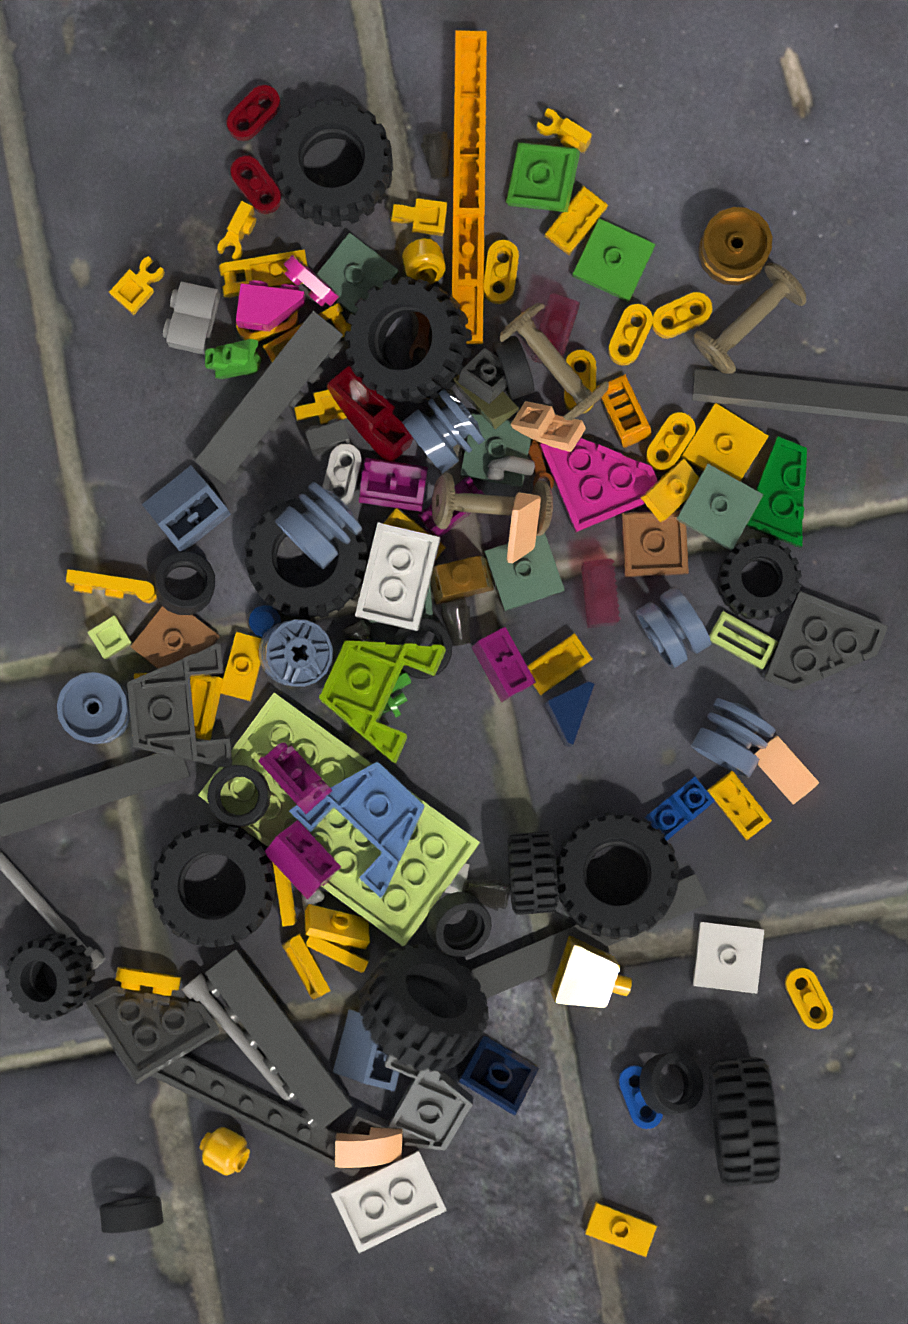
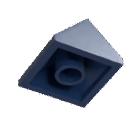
(568, 711)
(498, 1075)

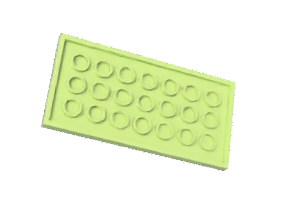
(427, 865)

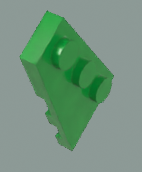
(782, 486)

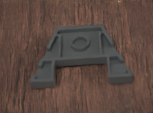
(164, 710)
(427, 1111)

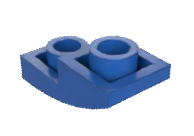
(680, 808)

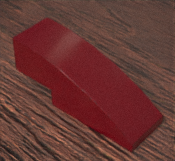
(370, 415)

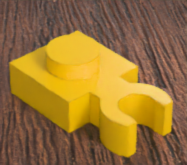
(134, 289)

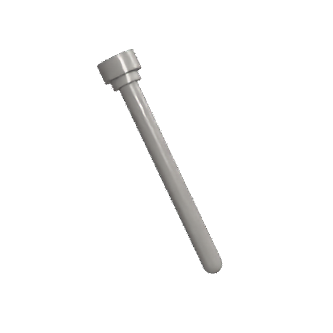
(44, 908)
(200, 992)

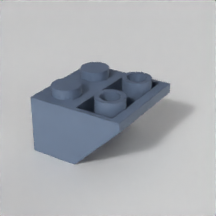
(186, 509)
(361, 1058)

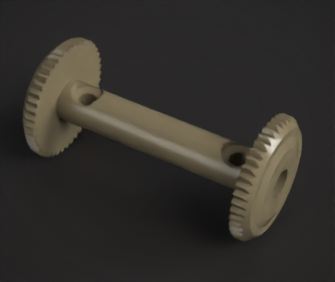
(783, 286)
(554, 361)
(446, 500)

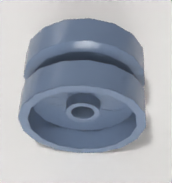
(673, 627)
(75, 705)

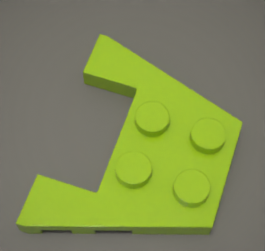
(364, 681)

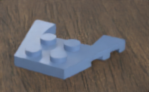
(379, 810)

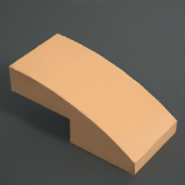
(542, 425)
(377, 1148)

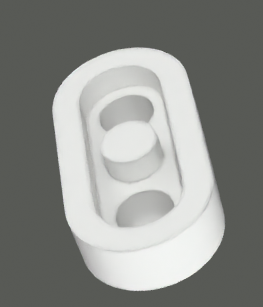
(343, 476)

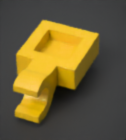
(569, 132)
(426, 216)
(241, 224)
(324, 407)

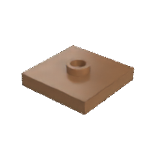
(654, 546)
(172, 638)

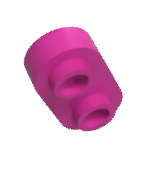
(299, 273)

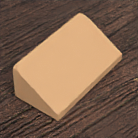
(523, 526)
(785, 770)

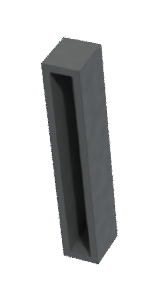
(269, 397)
(279, 1039)

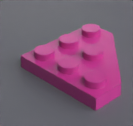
(597, 481)

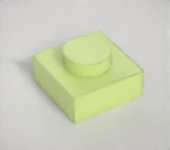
(109, 637)

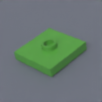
(543, 177)
(613, 260)

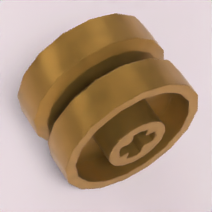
(753, 243)

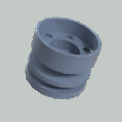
(443, 430)
(318, 524)
(277, 656)
(733, 737)

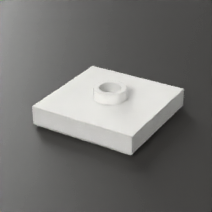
(728, 957)

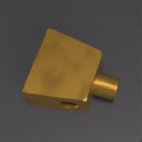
(461, 579)

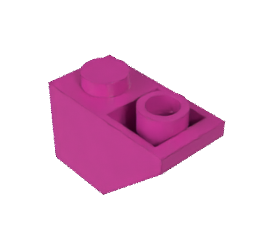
(266, 306)

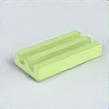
(735, 650)

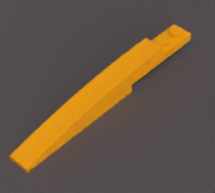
(469, 178)

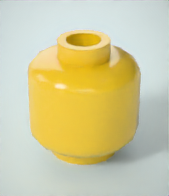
(424, 260)
(224, 1151)

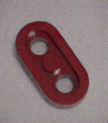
(250, 112)
(257, 185)

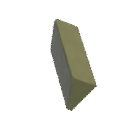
(496, 412)

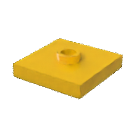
(725, 443)

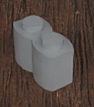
(192, 317)

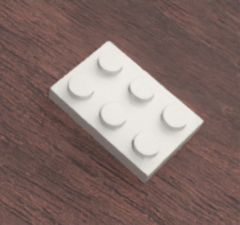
(397, 576)
(388, 1201)

